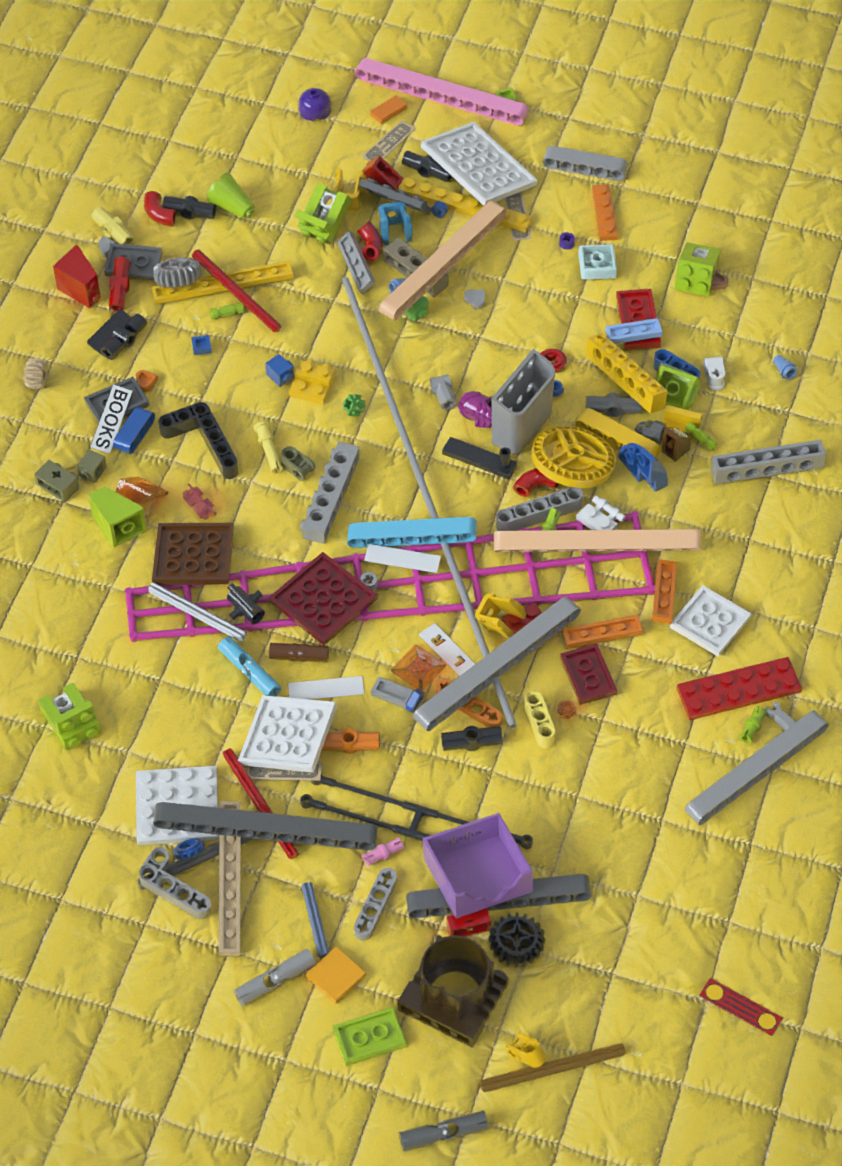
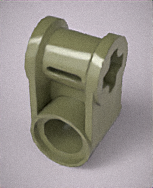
(298, 465)

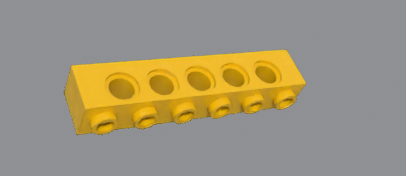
(626, 373)

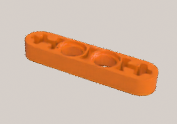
(481, 717)

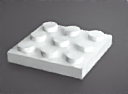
(710, 620)

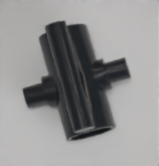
(245, 604)

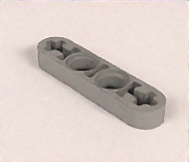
(377, 904)

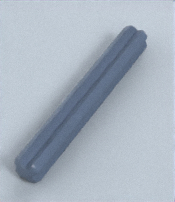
(315, 919)

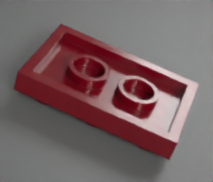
(588, 674)

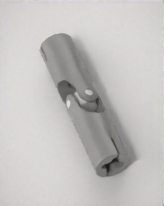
(288, 969)

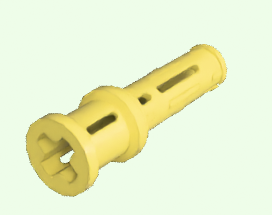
(266, 441)

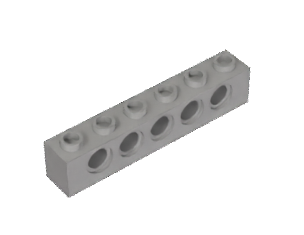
(768, 461)
(330, 492)

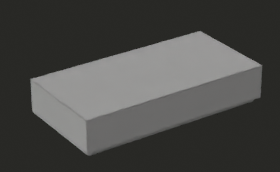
(391, 692)

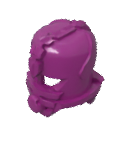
(476, 408)

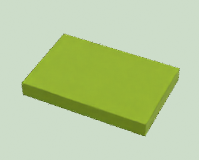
(369, 1036)

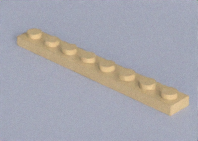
(229, 890)

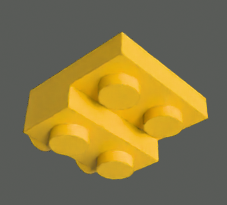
(312, 381)

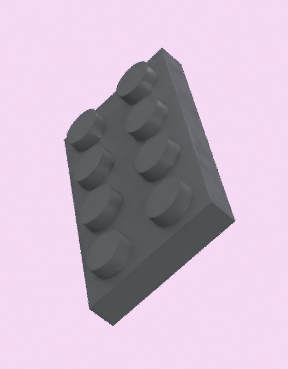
(396, 196)

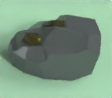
(652, 430)

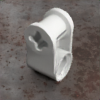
(714, 372)

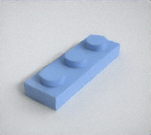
(634, 331)

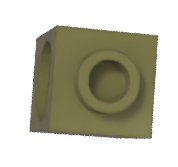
(91, 466)

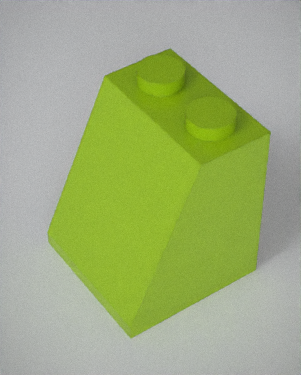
(116, 515)

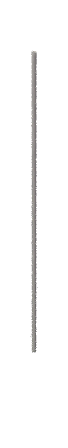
(426, 495)

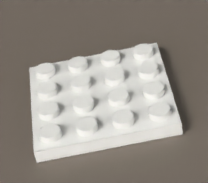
(287, 733)
(174, 785)

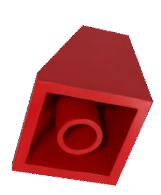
(77, 277)

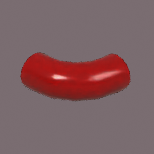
(156, 211)
(372, 241)
(531, 480)

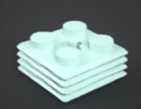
(597, 261)

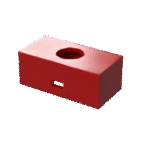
(477, 921)

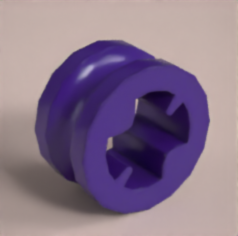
(566, 245)

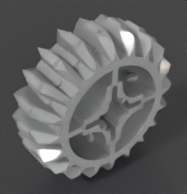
(177, 272)

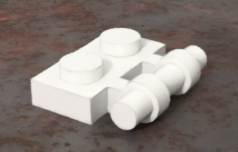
(596, 520)

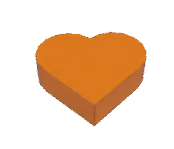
(146, 380)

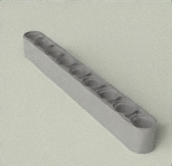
(756, 767)

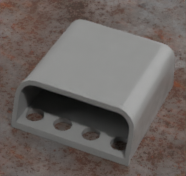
(523, 403)

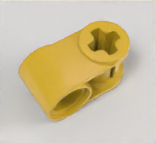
(526, 1051)

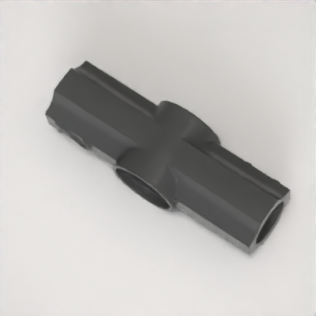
(613, 404)

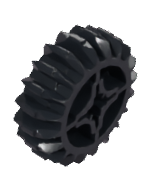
(500, 939)

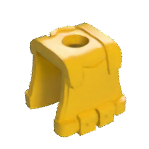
(355, 204)
(496, 604)

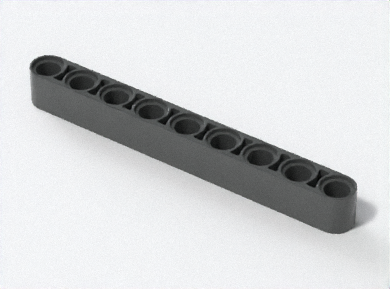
(545, 892)

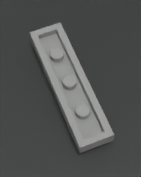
(356, 262)

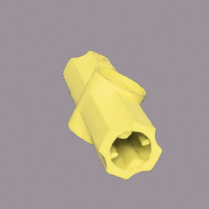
(112, 226)

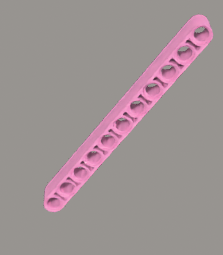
(442, 91)

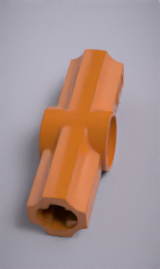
(360, 741)

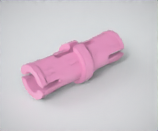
(383, 851)

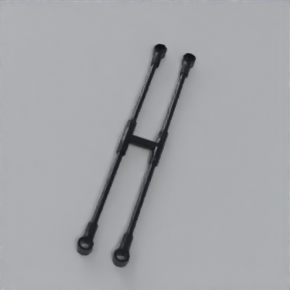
(418, 809)

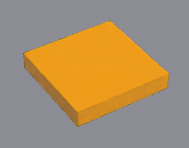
(335, 974)

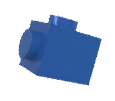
(279, 370)

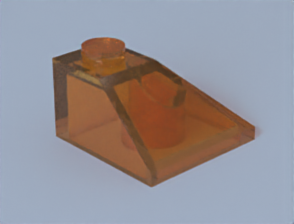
(139, 490)
(418, 667)

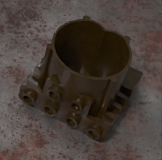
(455, 1016)

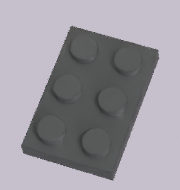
(142, 260)
(97, 401)

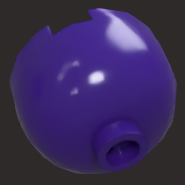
(314, 104)

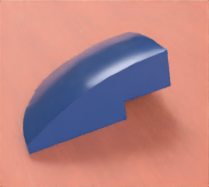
(643, 465)

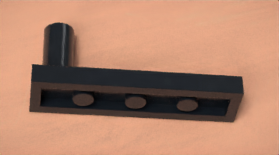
(480, 458)

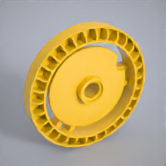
(573, 456)

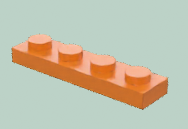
(604, 212)
(664, 591)
(602, 631)

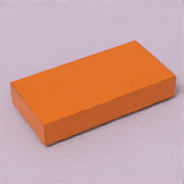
(388, 109)

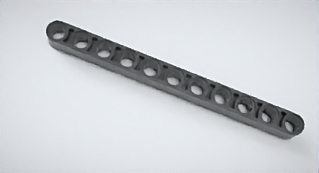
(265, 826)

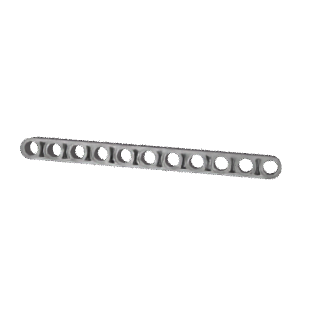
(496, 663)

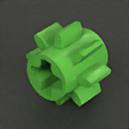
(354, 405)

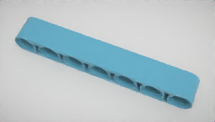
(412, 532)

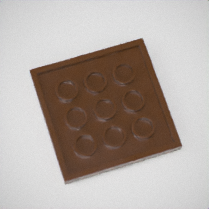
(193, 553)

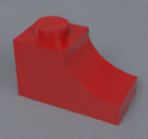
(382, 172)

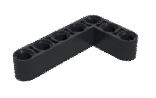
(201, 417)

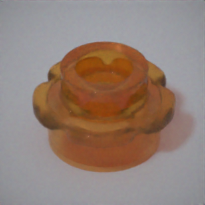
(566, 713)

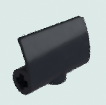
(116, 334)

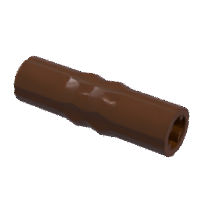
(298, 652)

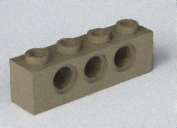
(407, 260)

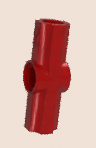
(119, 283)

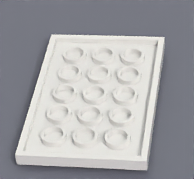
(479, 163)

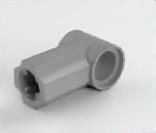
(443, 389)

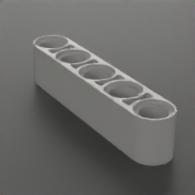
(585, 163)
(537, 510)

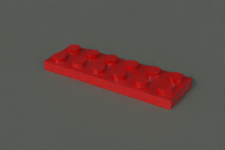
(739, 688)

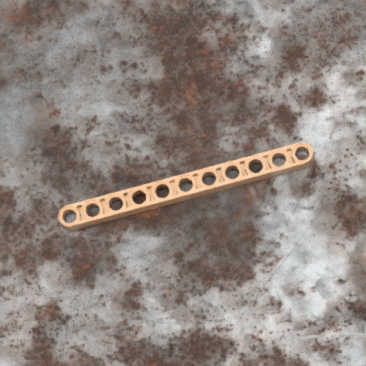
(442, 260)
(598, 540)

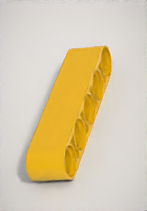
(613, 432)

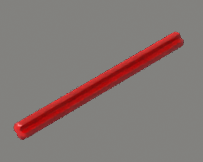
(235, 290)
(255, 795)

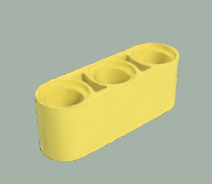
(539, 727)

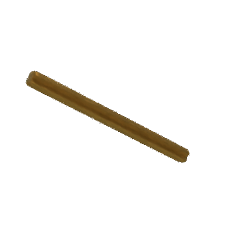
(552, 1067)

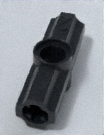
(425, 166)
(190, 207)
(461, 740)

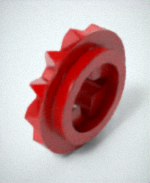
(551, 354)

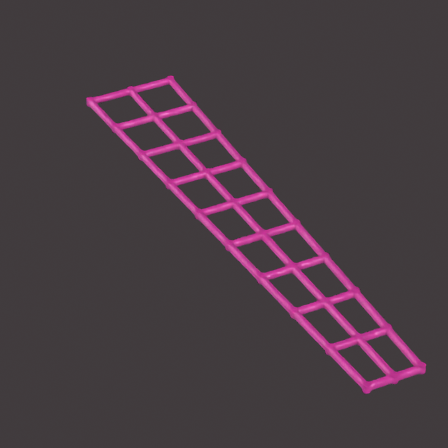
(417, 580)

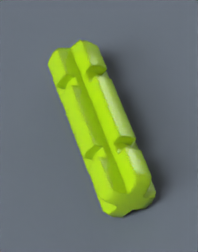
(227, 310)
(701, 436)

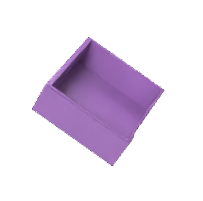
(477, 866)

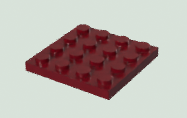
(323, 598)

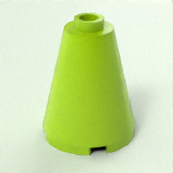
(230, 197)

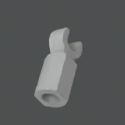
(780, 716)

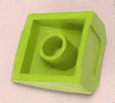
(681, 386)

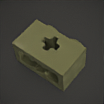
(57, 480)

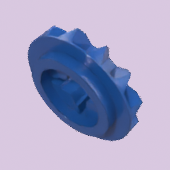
(188, 848)

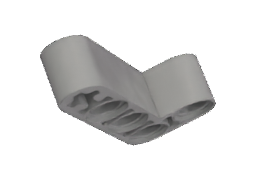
(177, 887)

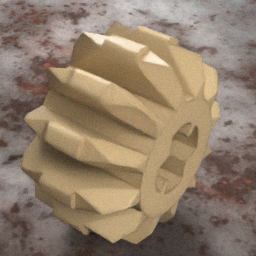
(35, 373)

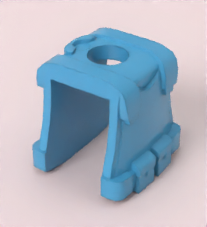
(400, 218)

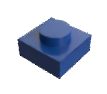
(201, 345)

